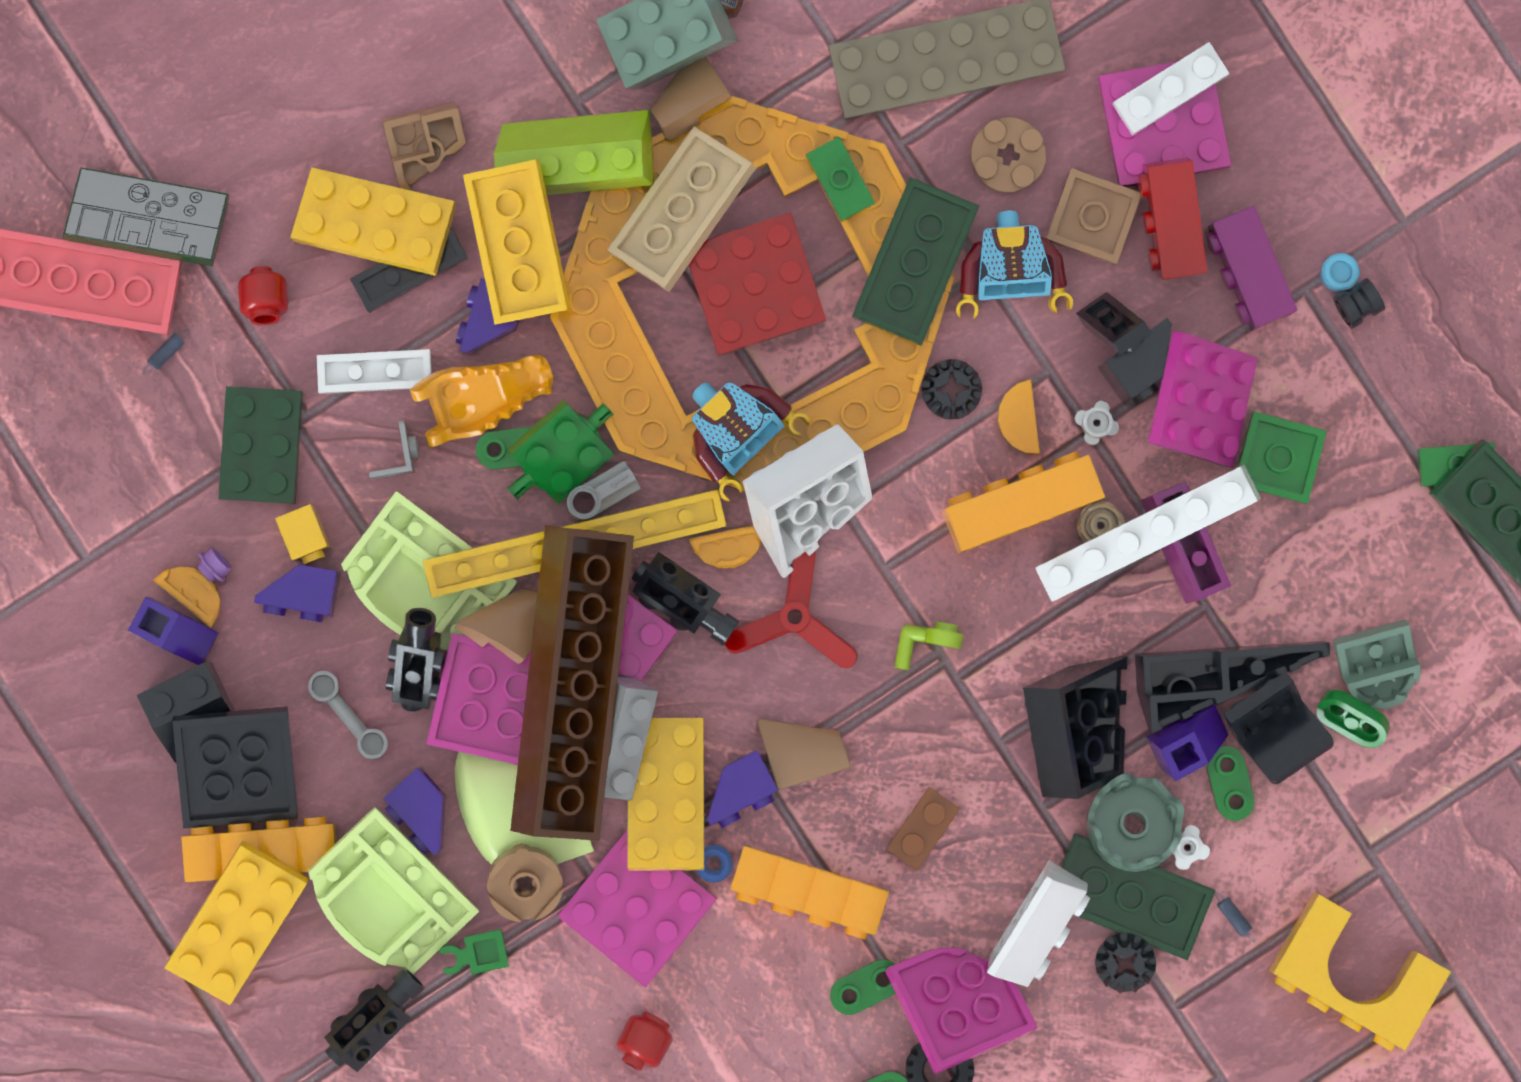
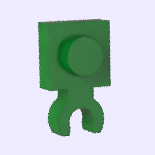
(482, 952)

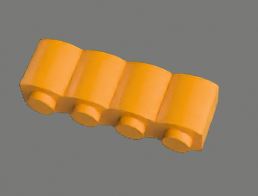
(294, 846)
(809, 890)

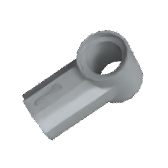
(605, 490)

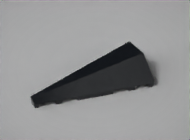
(1187, 681)

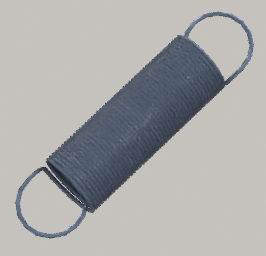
(166, 351)
(1235, 917)

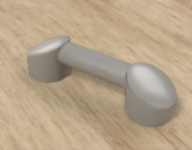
(324, 689)

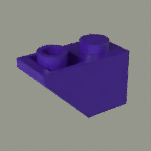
(481, 329)
(304, 590)
(173, 631)
(1188, 742)
(741, 785)
(421, 807)

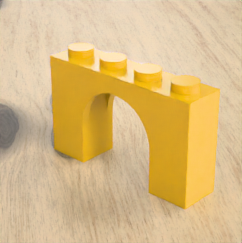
(1391, 1016)

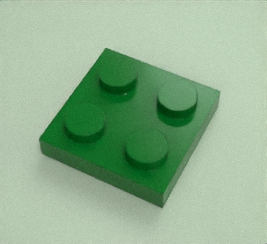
(1282, 456)

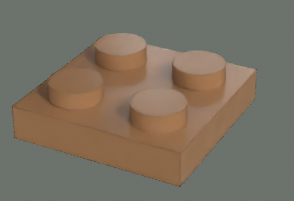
(1093, 216)

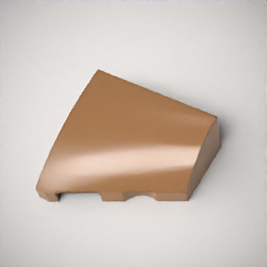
(687, 97)

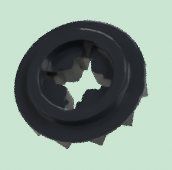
(939, 402)
(1123, 946)

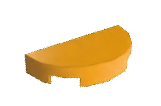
(1018, 419)
(727, 548)
(192, 591)

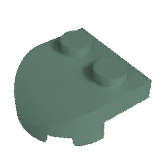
(1378, 664)

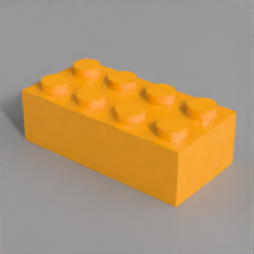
(1024, 503)

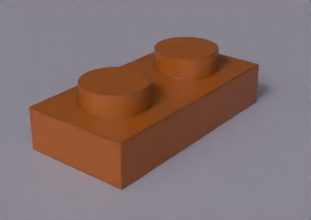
(923, 828)

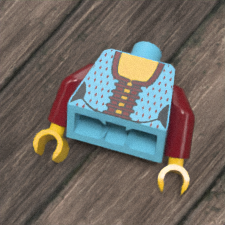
(1012, 265)
(736, 427)

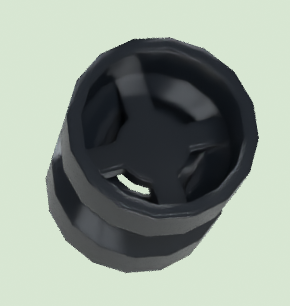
(1359, 303)

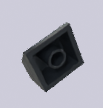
(1136, 372)
(185, 694)

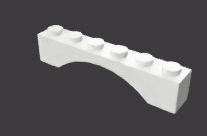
(1148, 533)

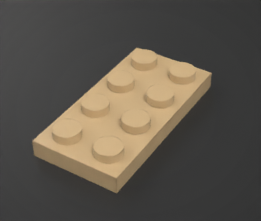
(681, 208)

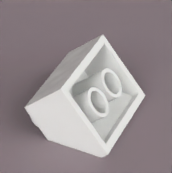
(1038, 926)

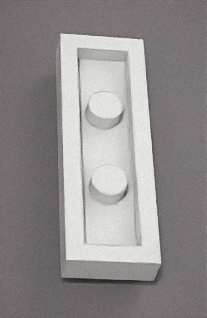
(1170, 88)
(372, 371)

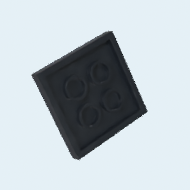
(235, 767)

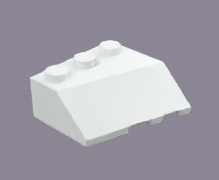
(807, 495)

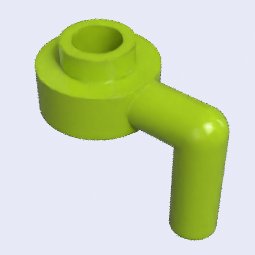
(942, 635)

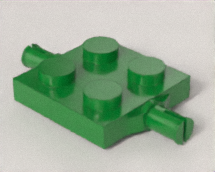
(560, 451)

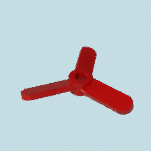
(809, 628)

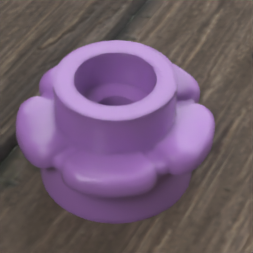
(214, 565)

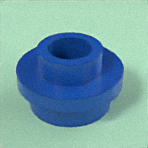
(726, 864)

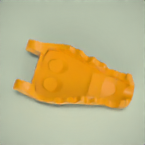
(477, 397)

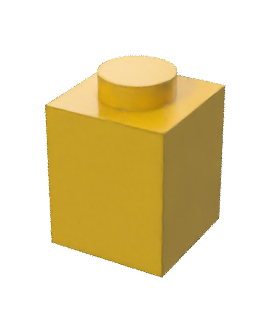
(303, 534)

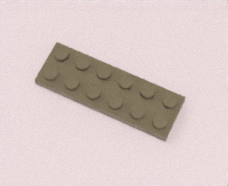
(946, 58)

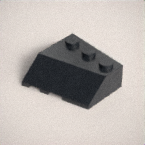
(1078, 727)

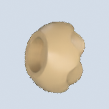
(1095, 513)

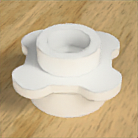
(1107, 424)
(1197, 851)

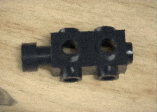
(682, 598)
(416, 661)
(372, 1021)

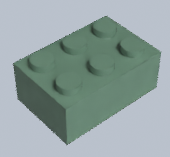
(663, 37)

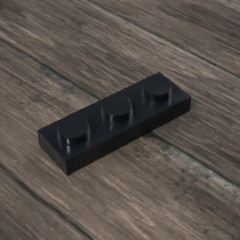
(387, 282)
(1114, 323)

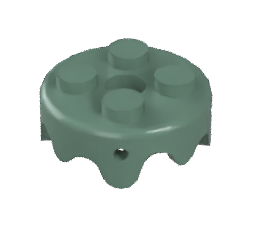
(1153, 804)

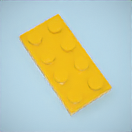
(373, 221)
(516, 241)
(669, 799)
(236, 923)

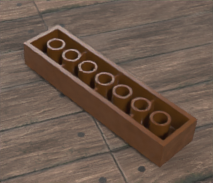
(572, 683)

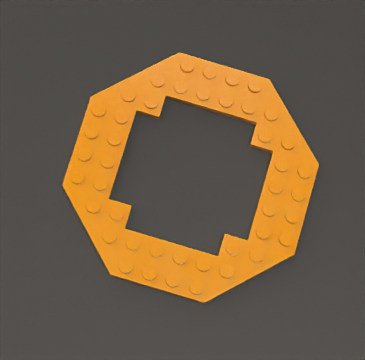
(619, 361)

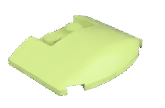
(391, 575)
(486, 804)
(388, 895)

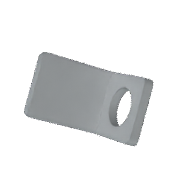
(410, 451)

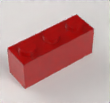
(1173, 218)

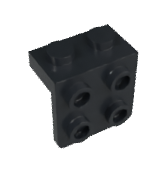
(1278, 729)

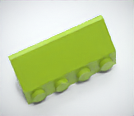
(583, 150)

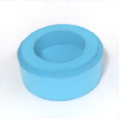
(1339, 272)

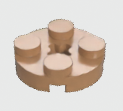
(990, 166)
(524, 862)

